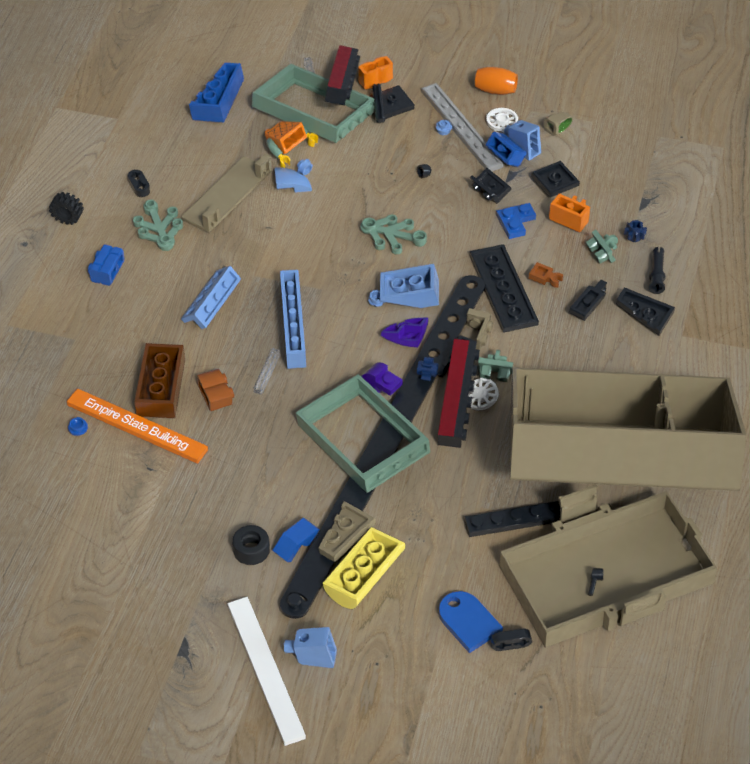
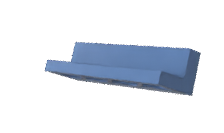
(212, 297)

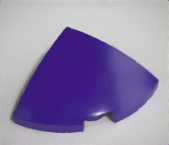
(407, 333)

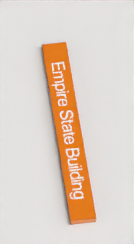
(137, 426)

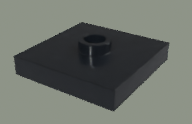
(395, 101)
(555, 179)

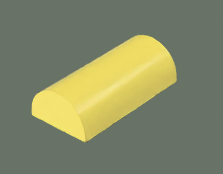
(362, 568)

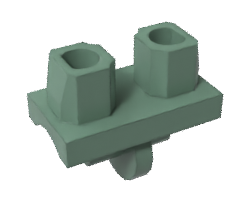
(605, 246)
(496, 364)

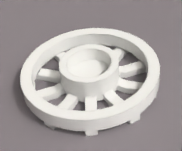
(501, 119)
(481, 394)

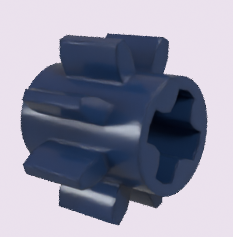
(635, 231)
(427, 368)

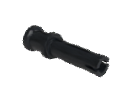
(657, 274)

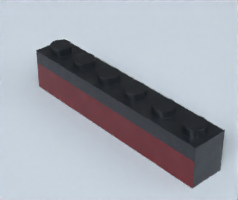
(342, 75)
(457, 393)

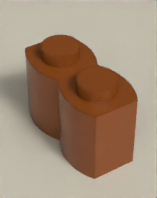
(215, 389)

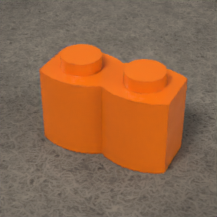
(375, 72)

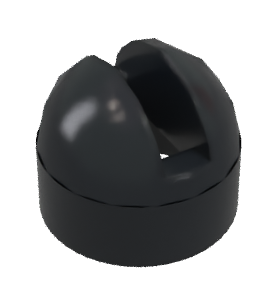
(423, 170)

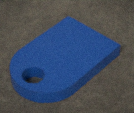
(469, 621)

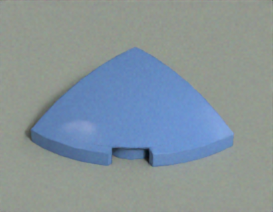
(291, 179)

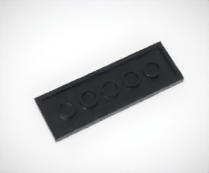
(504, 288)

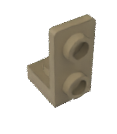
(482, 321)

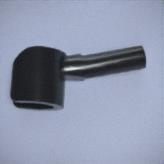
(597, 574)

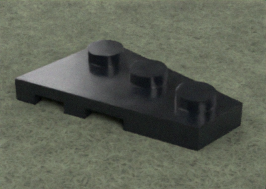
(646, 310)

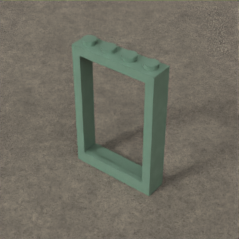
(264, 100)
(418, 446)

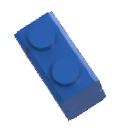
(506, 149)
(106, 265)

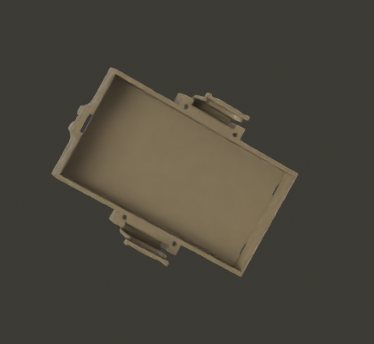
(632, 545)

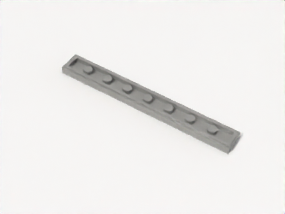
(462, 127)

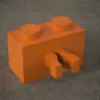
(569, 212)

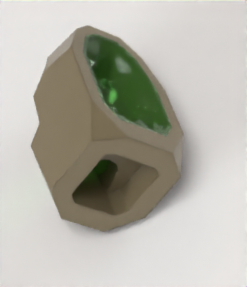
(558, 123)

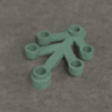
(371, 227)
(164, 241)

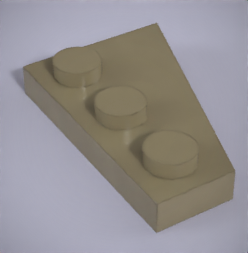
(346, 531)

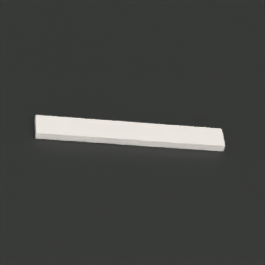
(266, 671)

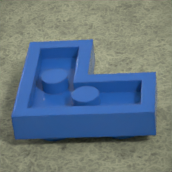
(513, 217)

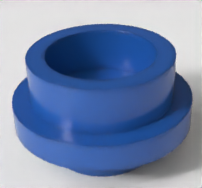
(78, 426)

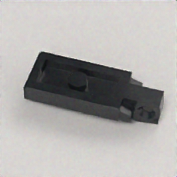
(588, 300)

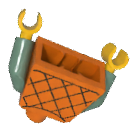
(285, 137)

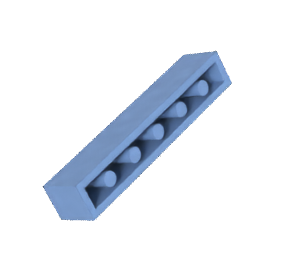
(293, 319)

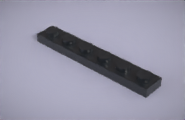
(512, 519)

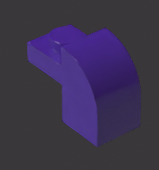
(382, 379)

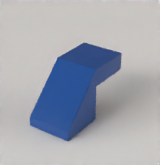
(291, 540)

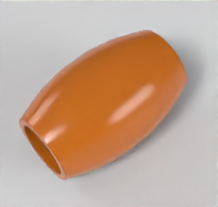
(496, 80)

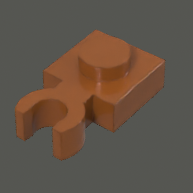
(544, 274)

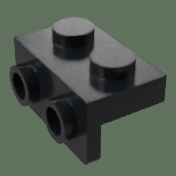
(491, 185)

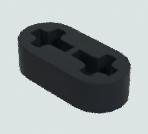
(142, 182)
(511, 639)

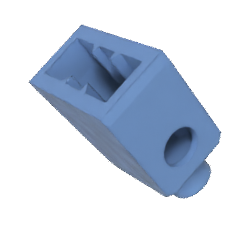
(526, 136)
(313, 647)

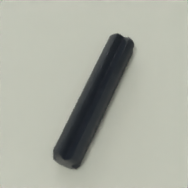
(378, 103)

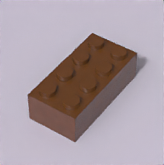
(160, 380)

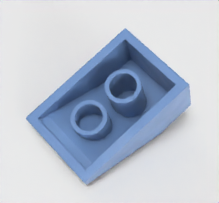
(411, 286)

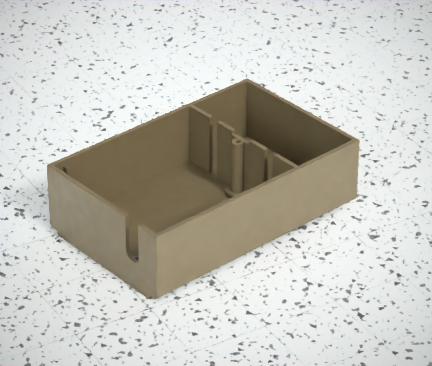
(625, 429)

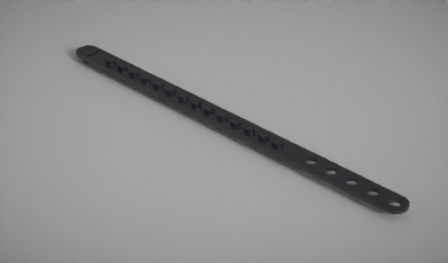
(383, 444)

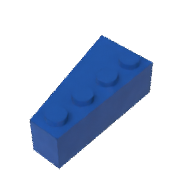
(219, 94)

